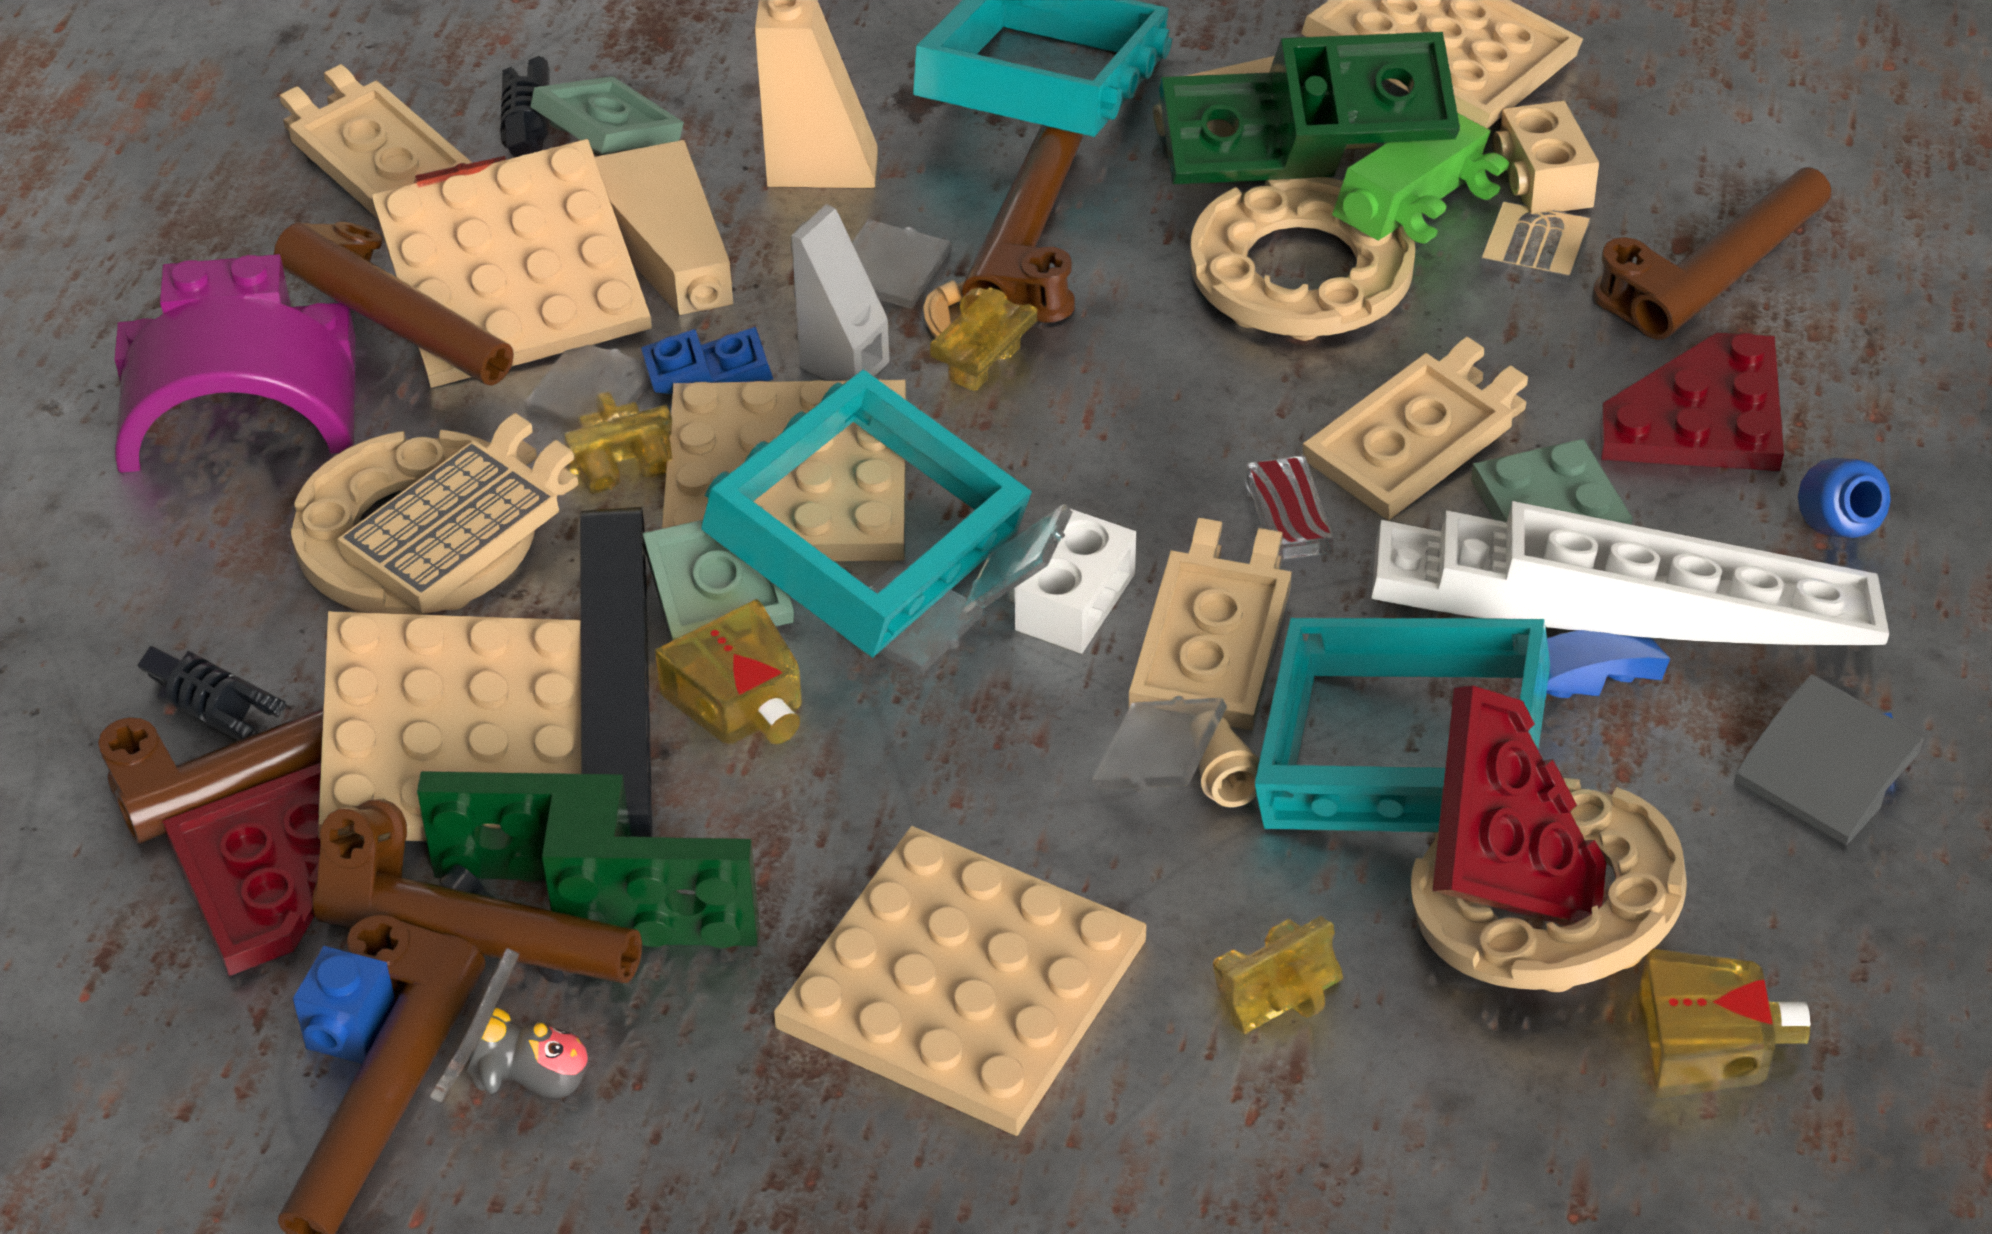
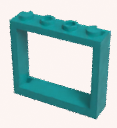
(954, 73)
(819, 582)
(1382, 647)

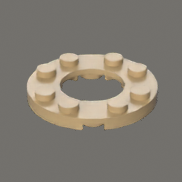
(1340, 304)
(349, 486)
(1616, 936)

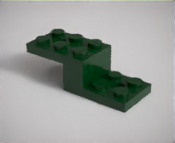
(1308, 107)
(581, 843)

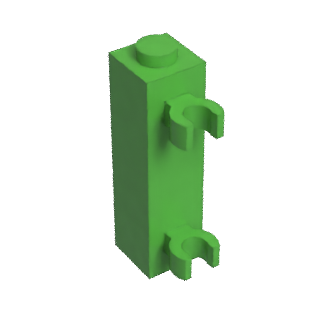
(1411, 178)

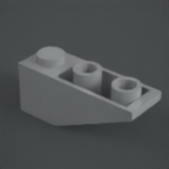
(836, 305)

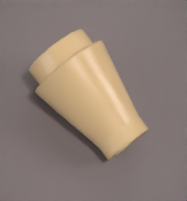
(1228, 768)

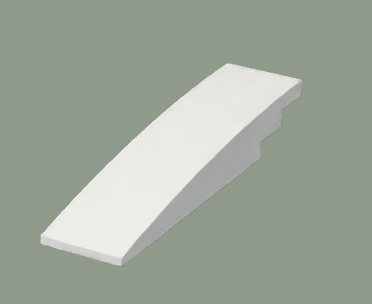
(1623, 581)

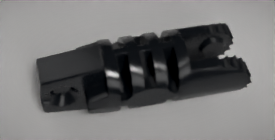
(522, 126)
(208, 692)

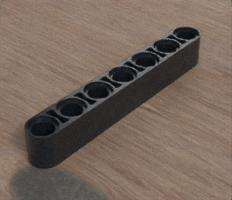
(616, 656)

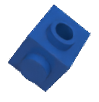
(343, 1003)

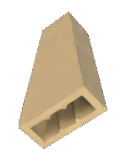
(808, 104)
(668, 225)

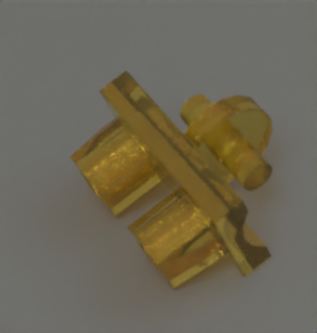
(981, 335)
(619, 435)
(1280, 976)

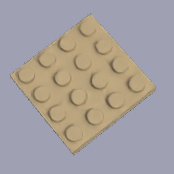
(1492, 46)
(518, 253)
(838, 500)
(444, 699)
(962, 979)

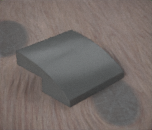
(1828, 759)

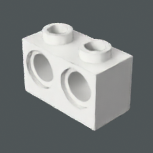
(1079, 585)

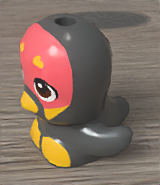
(533, 1055)

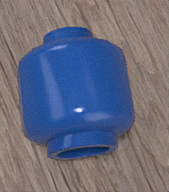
(1844, 497)

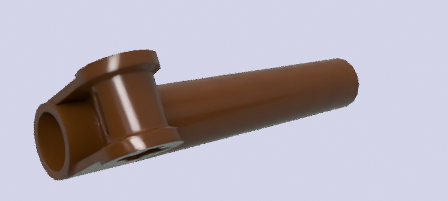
(1009, 252)
(339, 265)
(1665, 295)
(156, 789)
(365, 879)
(430, 985)

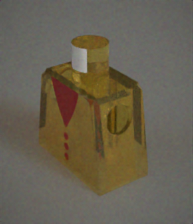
(734, 677)
(1712, 1022)

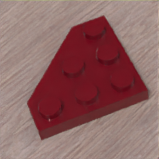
(1702, 409)
(1509, 818)
(253, 866)

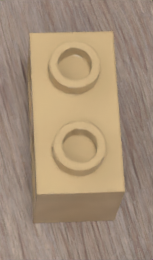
(1547, 157)

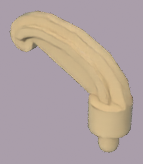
(936, 306)

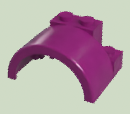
(235, 332)

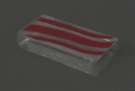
(1290, 504)

